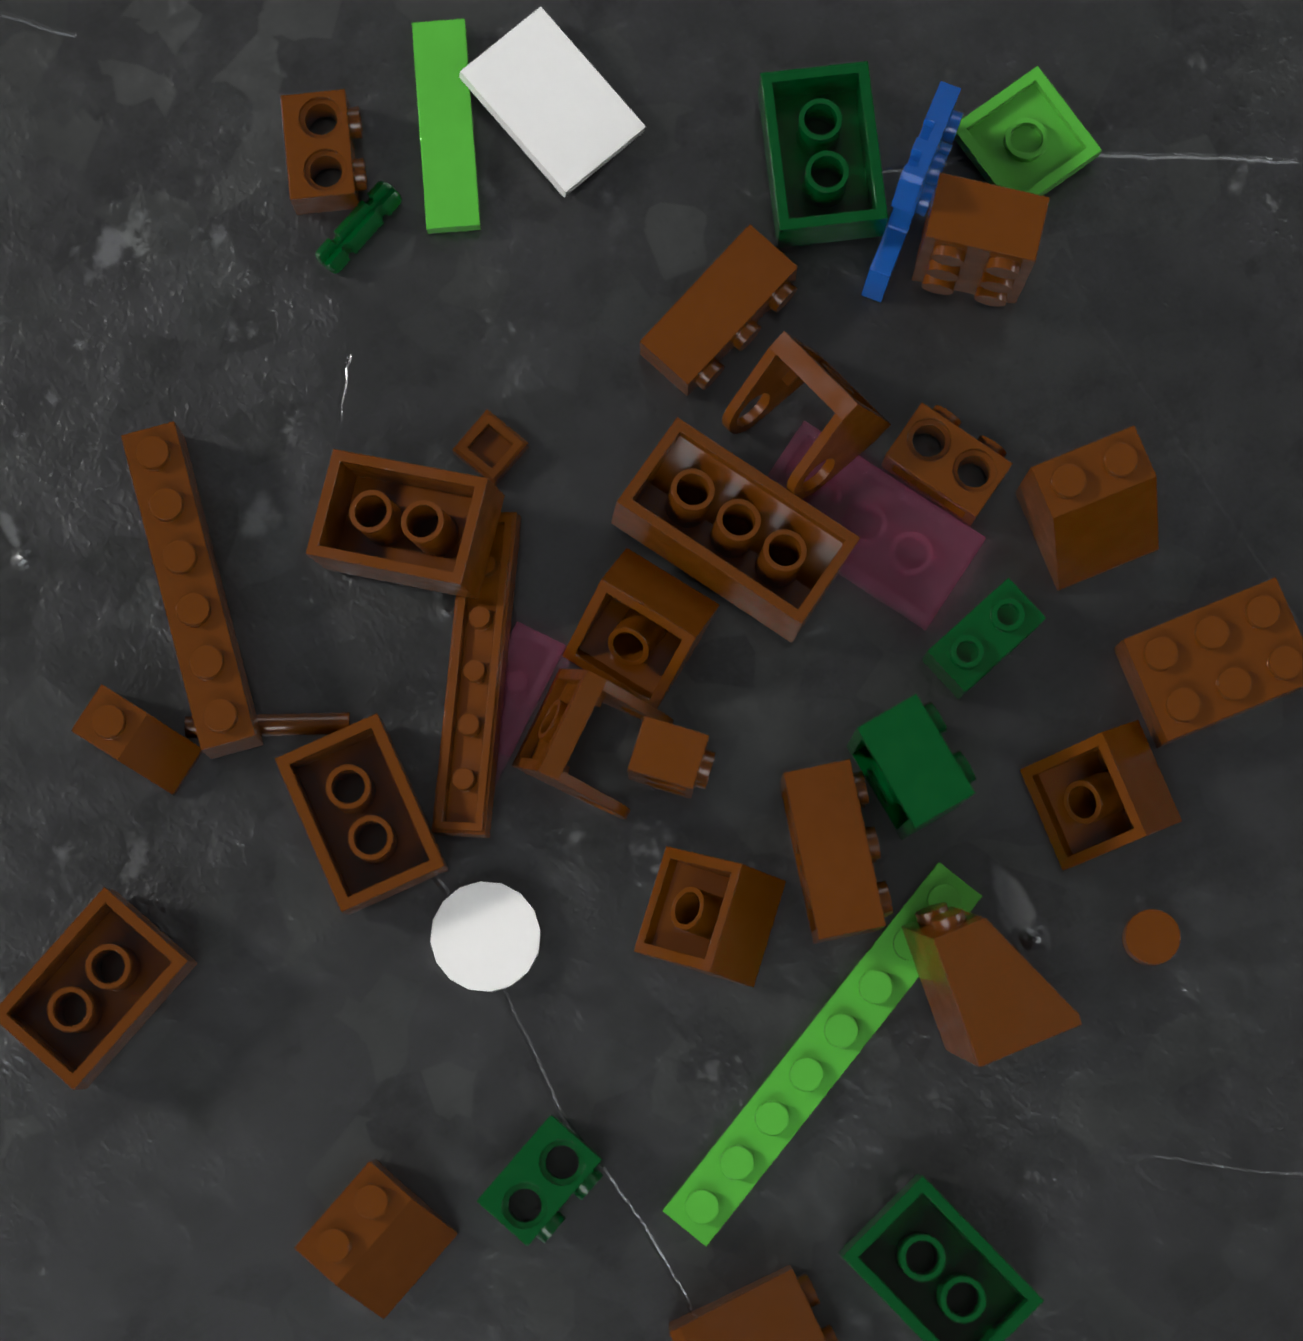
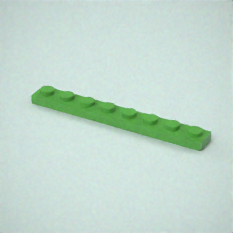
(810, 1067)

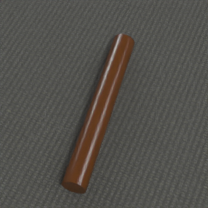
(290, 724)

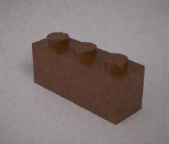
(720, 312)

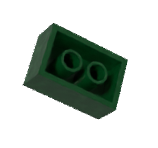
(822, 154)
(911, 765)
(939, 1270)

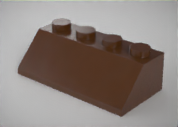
(734, 529)

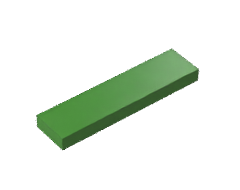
(445, 127)

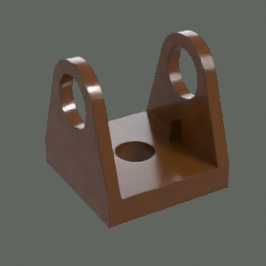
(847, 434)
(560, 726)

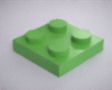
(1026, 137)

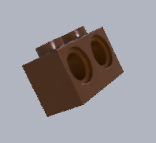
(312, 153)
(938, 475)
(671, 758)

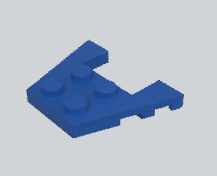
(916, 185)

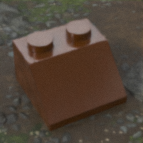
(640, 628)
(1100, 794)
(710, 915)
(376, 1239)

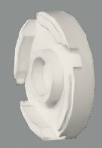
(485, 936)

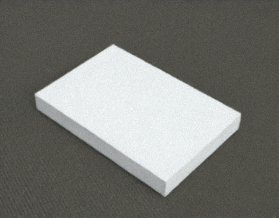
(552, 101)

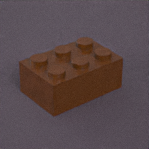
(979, 240)
(405, 523)
(1214, 662)
(361, 814)
(834, 851)
(94, 989)

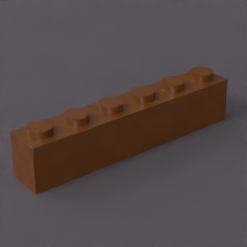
(192, 590)

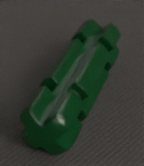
(358, 227)

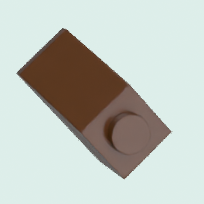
(137, 739)

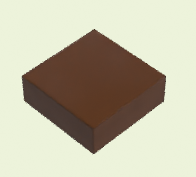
(490, 447)

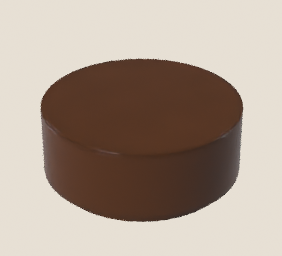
(1151, 937)

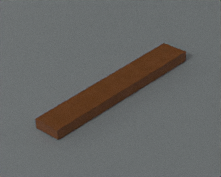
(477, 694)

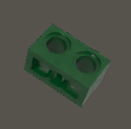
(983, 638)
(531, 1172)

